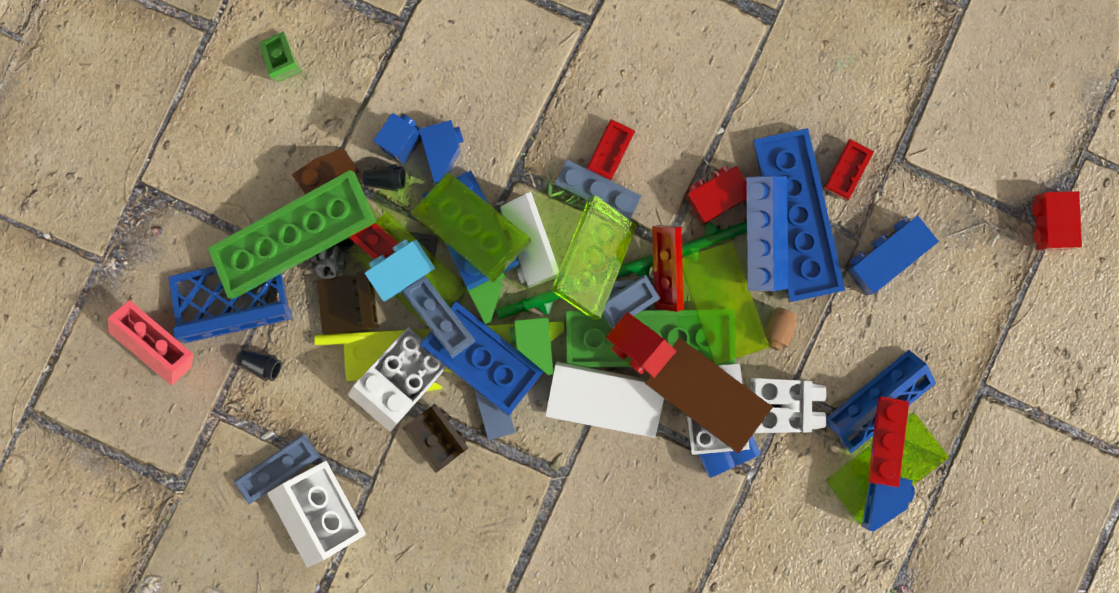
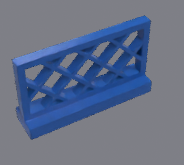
(227, 321)

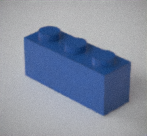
(891, 254)

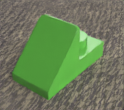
(279, 57)

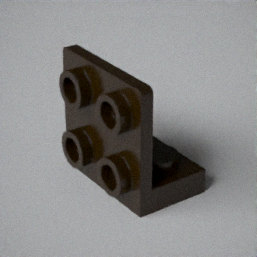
(347, 304)

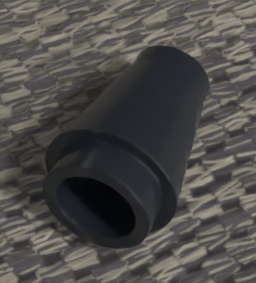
(385, 177)
(260, 364)

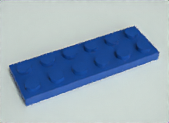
(811, 245)

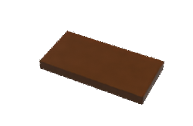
(710, 396)

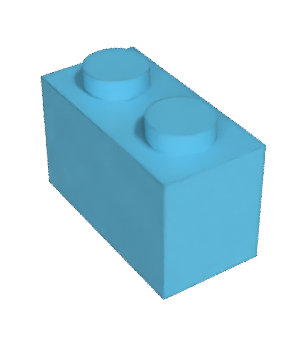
(399, 270)

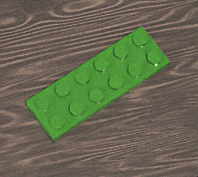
(291, 234)
(590, 348)

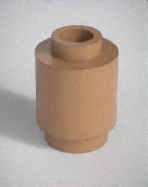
(780, 328)

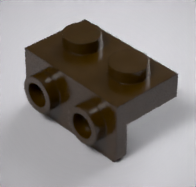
(436, 437)

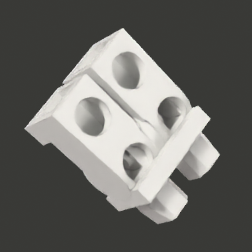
(795, 405)

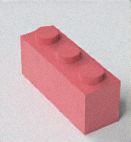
(150, 342)

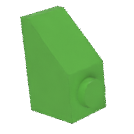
(487, 297)
(534, 341)

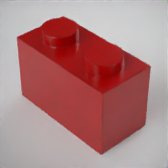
(718, 194)
(1057, 221)
(641, 344)

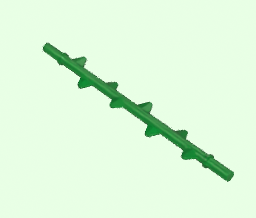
(640, 266)

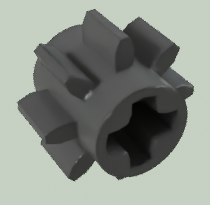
(329, 262)

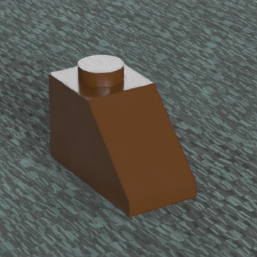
(324, 170)

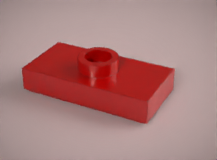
(611, 149)
(848, 170)

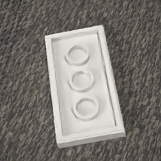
(604, 400)

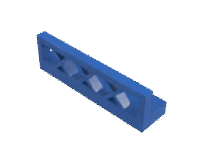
(892, 382)

